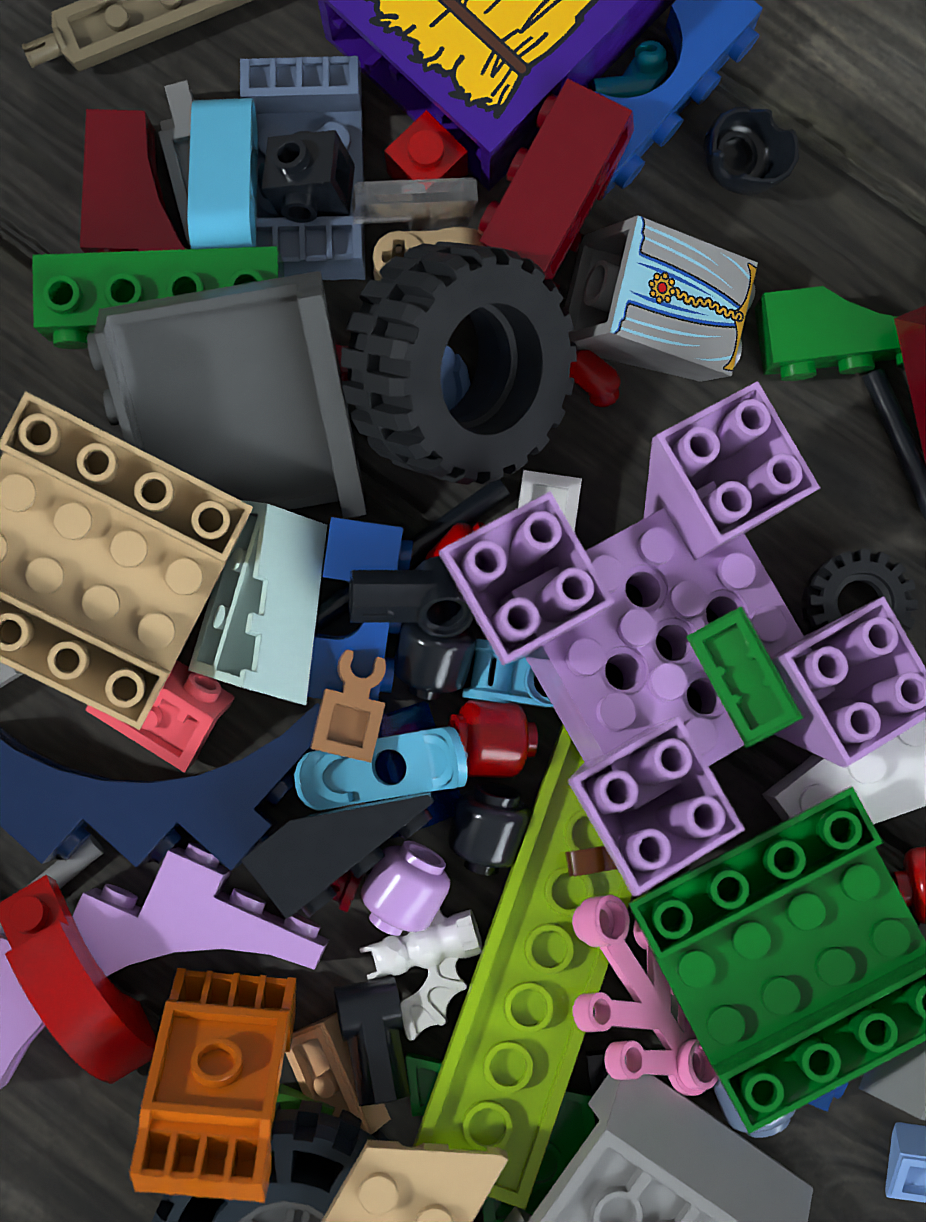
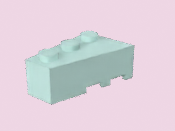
(265, 606)

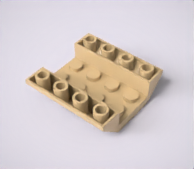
(102, 559)

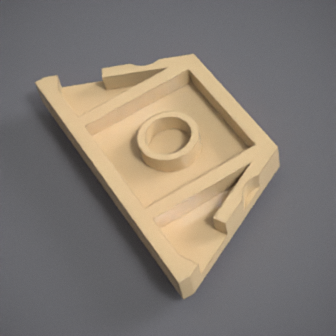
(416, 1183)

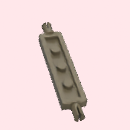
(104, 29)

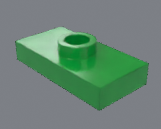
(745, 677)

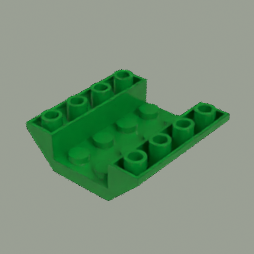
(792, 959)

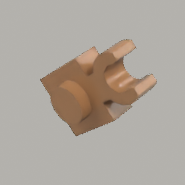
(348, 719)

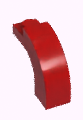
(68, 989)

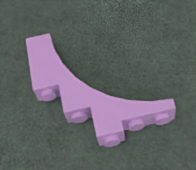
(179, 915)

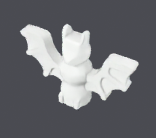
(438, 952)

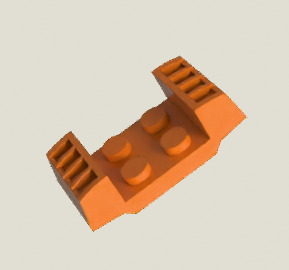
(214, 1086)

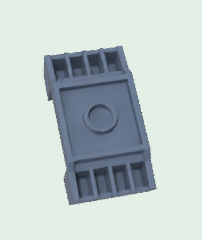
(310, 97)

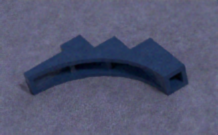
(52, 804)

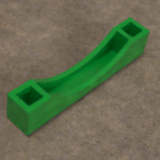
(821, 330)

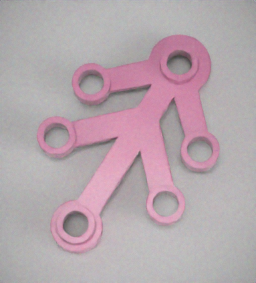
(605, 924)

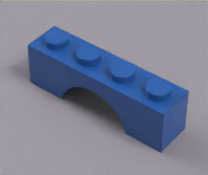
(703, 40)

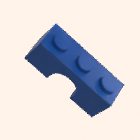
(349, 548)

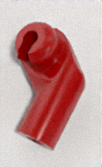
(596, 378)

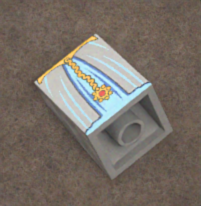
(660, 300)

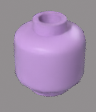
(405, 888)

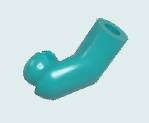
(640, 77)

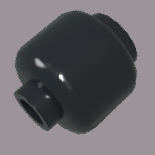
(433, 663)
(489, 827)

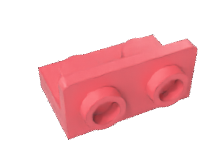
(179, 718)

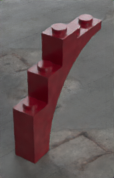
(123, 191)

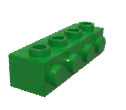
(76, 285)

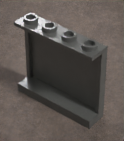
(236, 390)

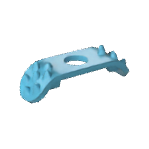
(432, 759)

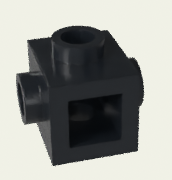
(307, 175)

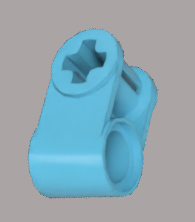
(511, 681)

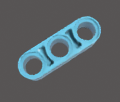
(223, 174)

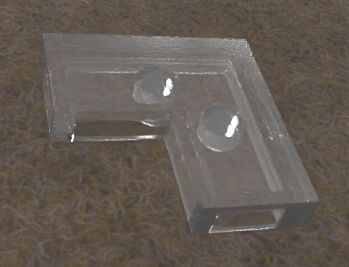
(420, 203)

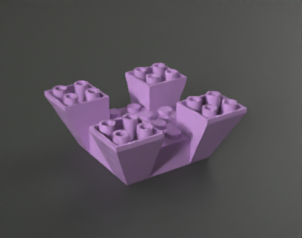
(570, 616)

